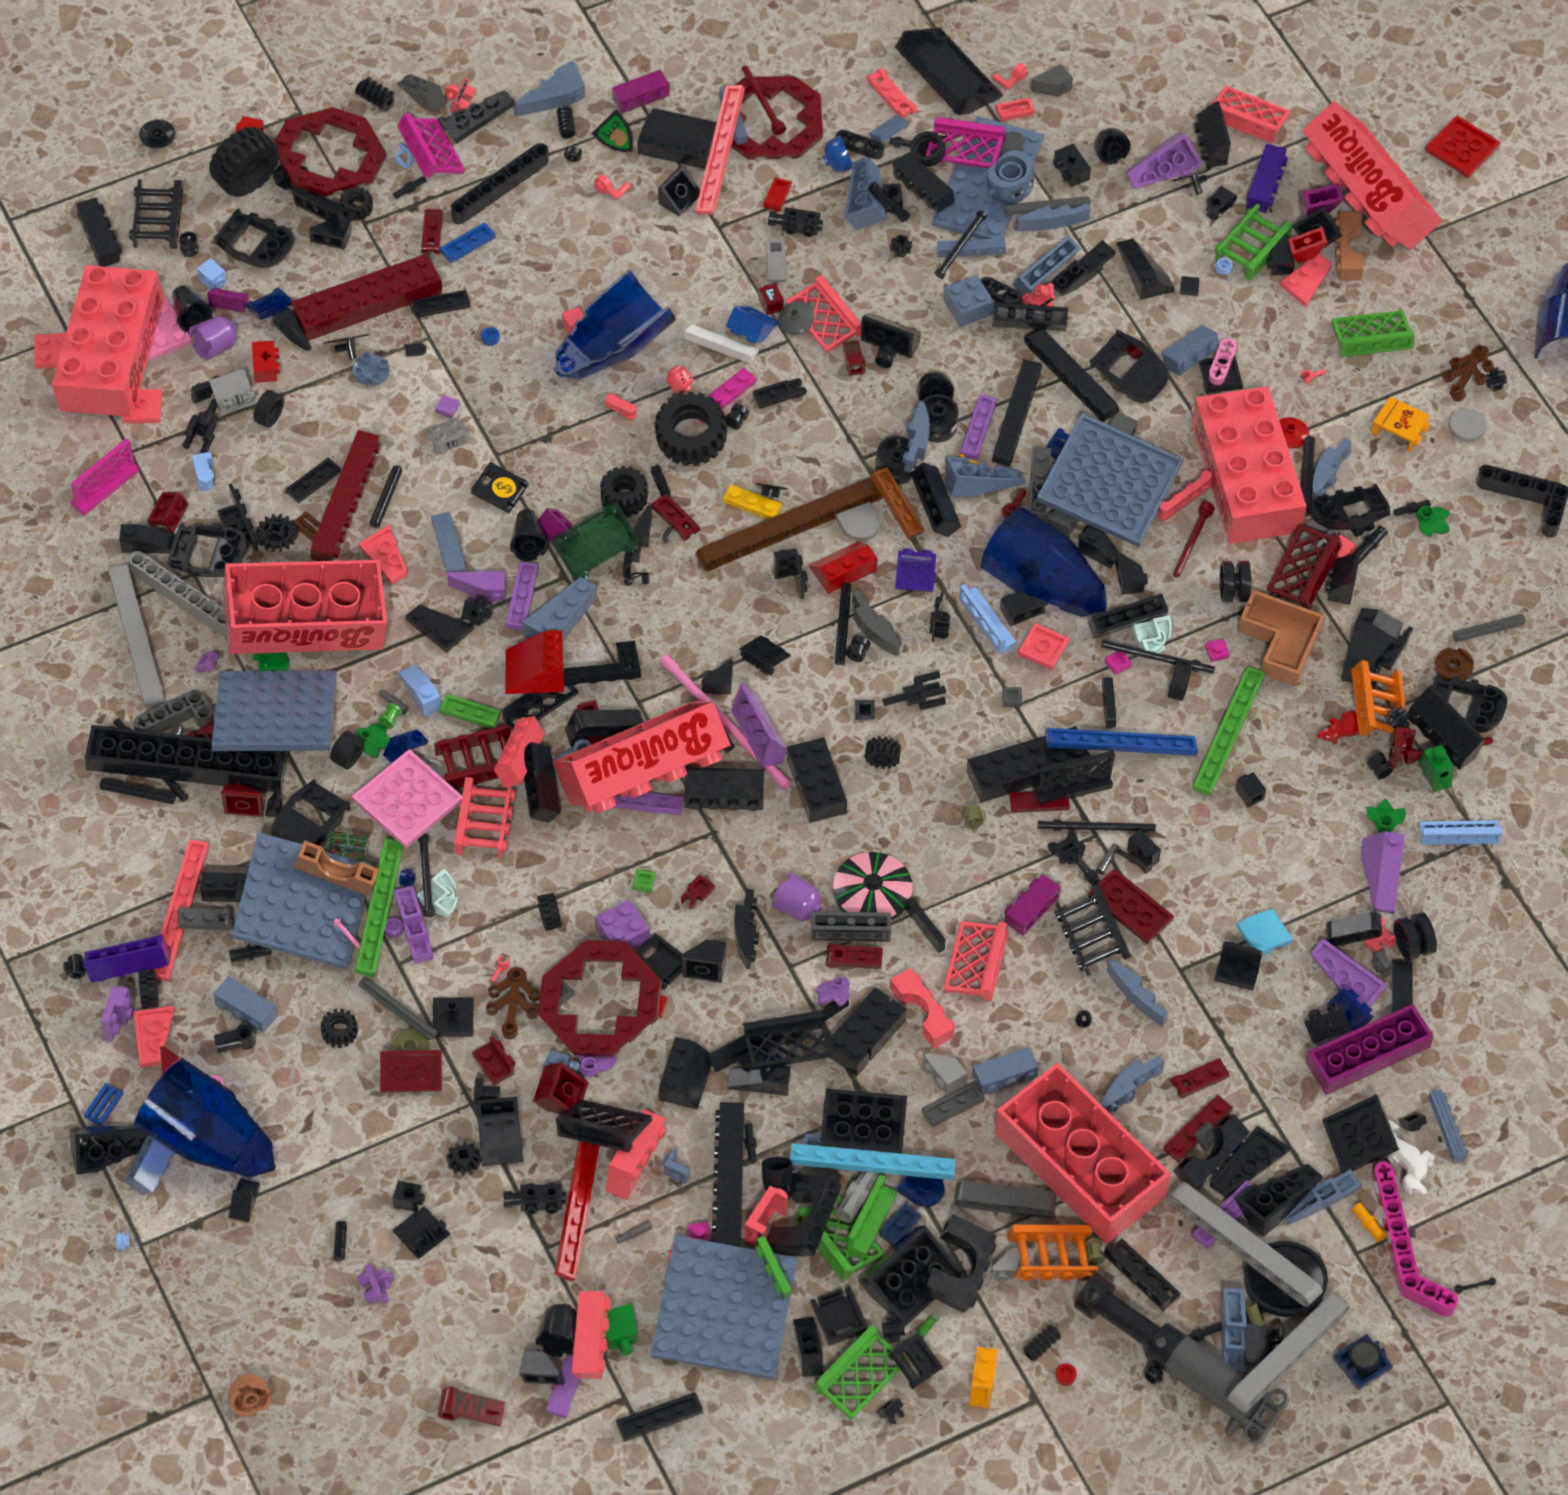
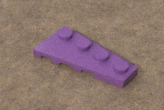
(1348, 973)

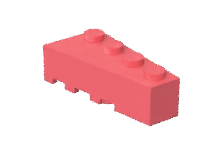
(627, 1167)

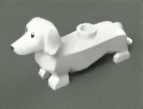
(1413, 1162)

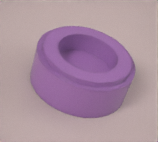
(394, 927)

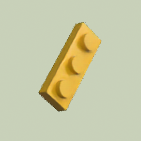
(751, 502)

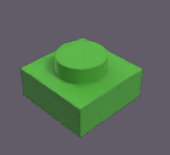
(644, 881)

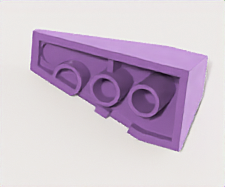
(1166, 161)
(1382, 866)

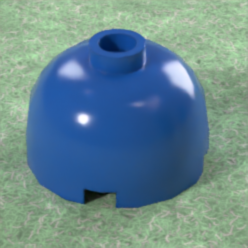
(837, 155)

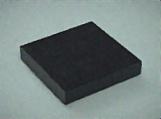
(1233, 379)

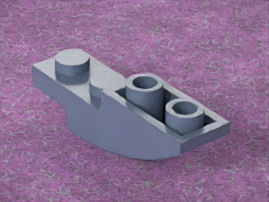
(917, 436)
(1327, 468)
(1125, 1085)

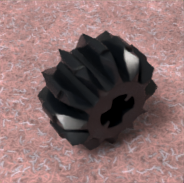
(457, 1160)

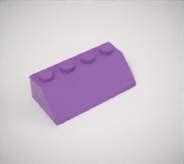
(758, 728)

